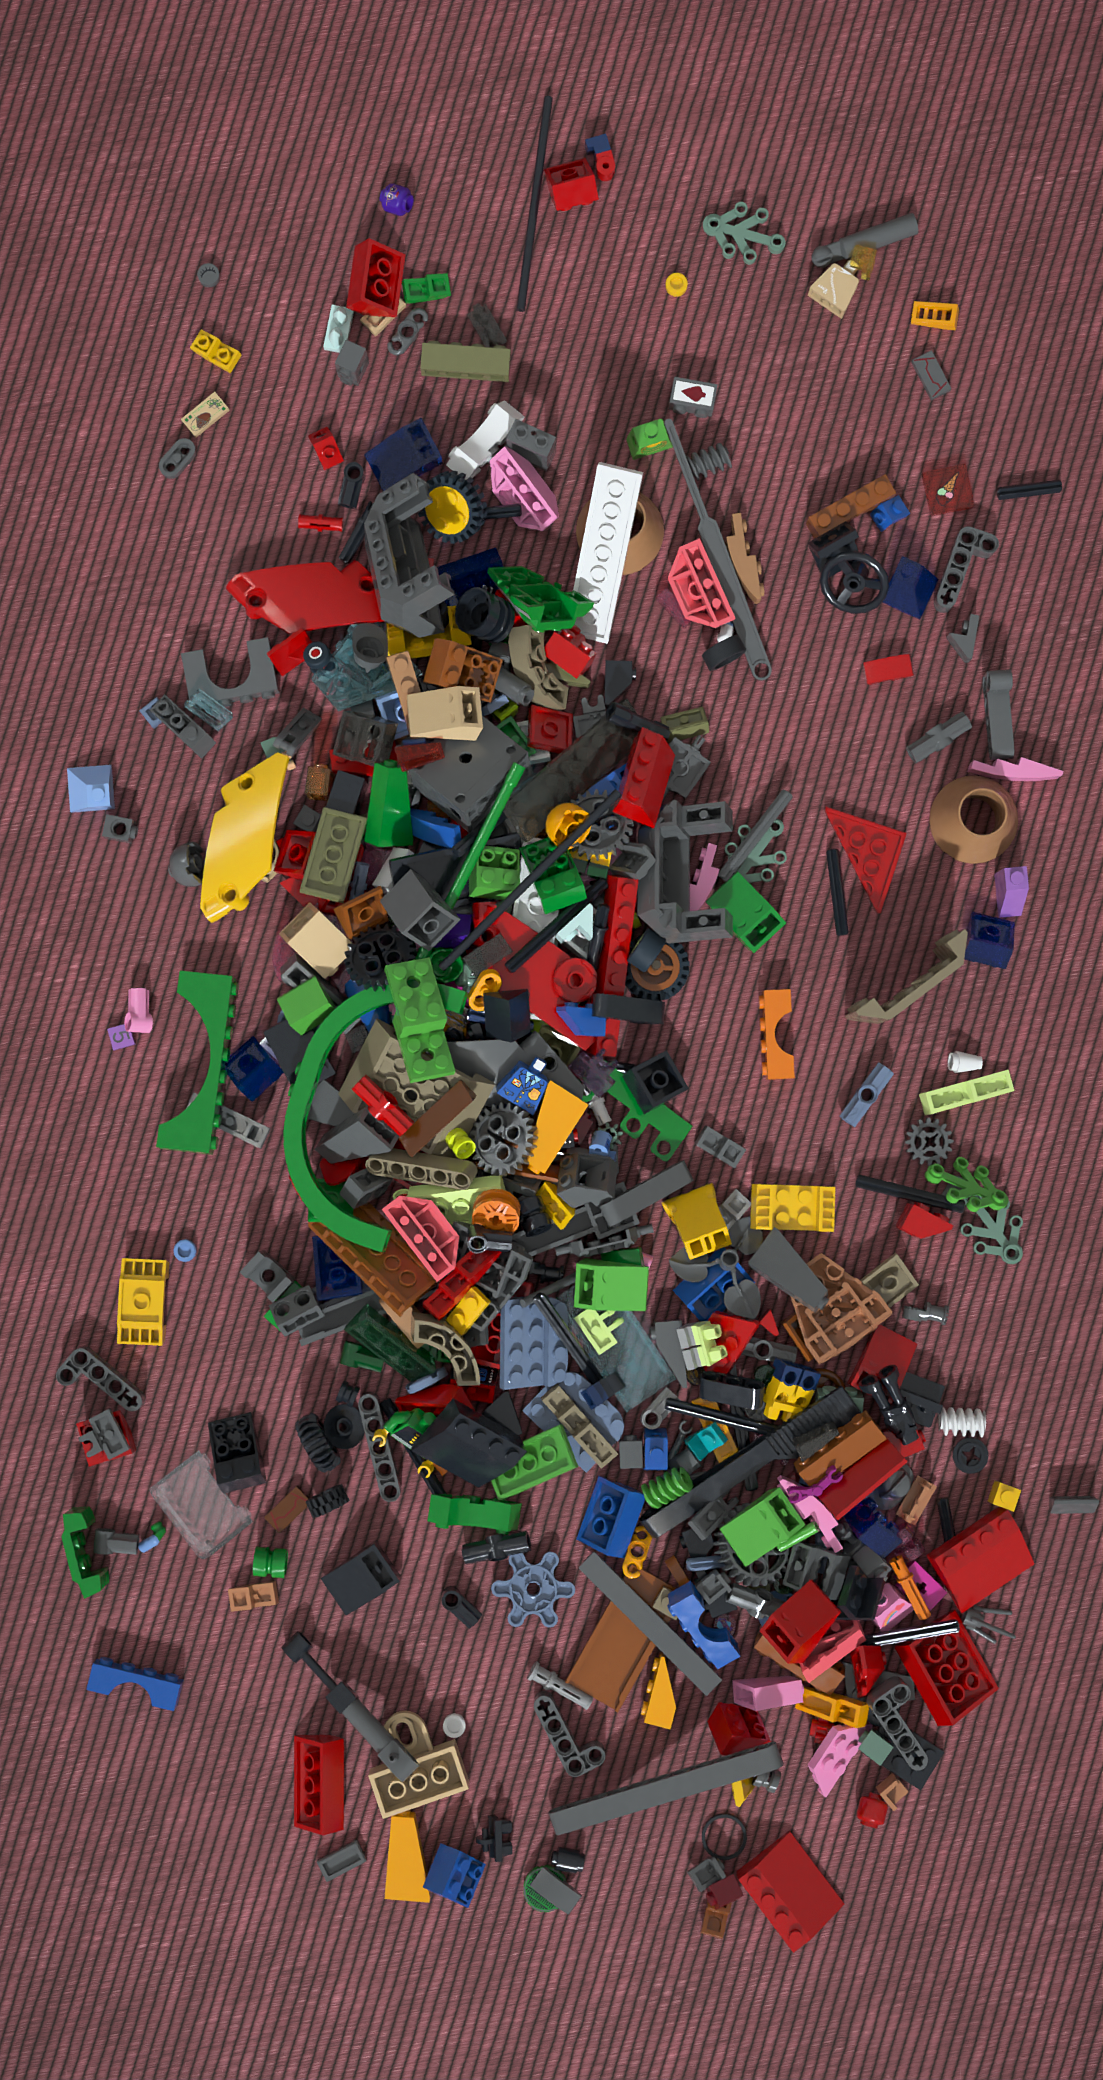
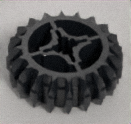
(316, 1443)

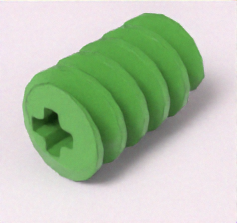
(669, 1489)

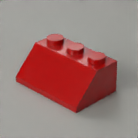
(375, 279)

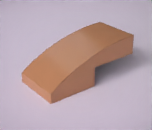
(253, 1596)

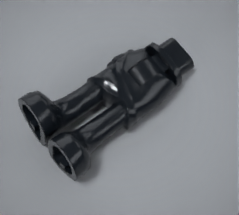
(897, 1416)

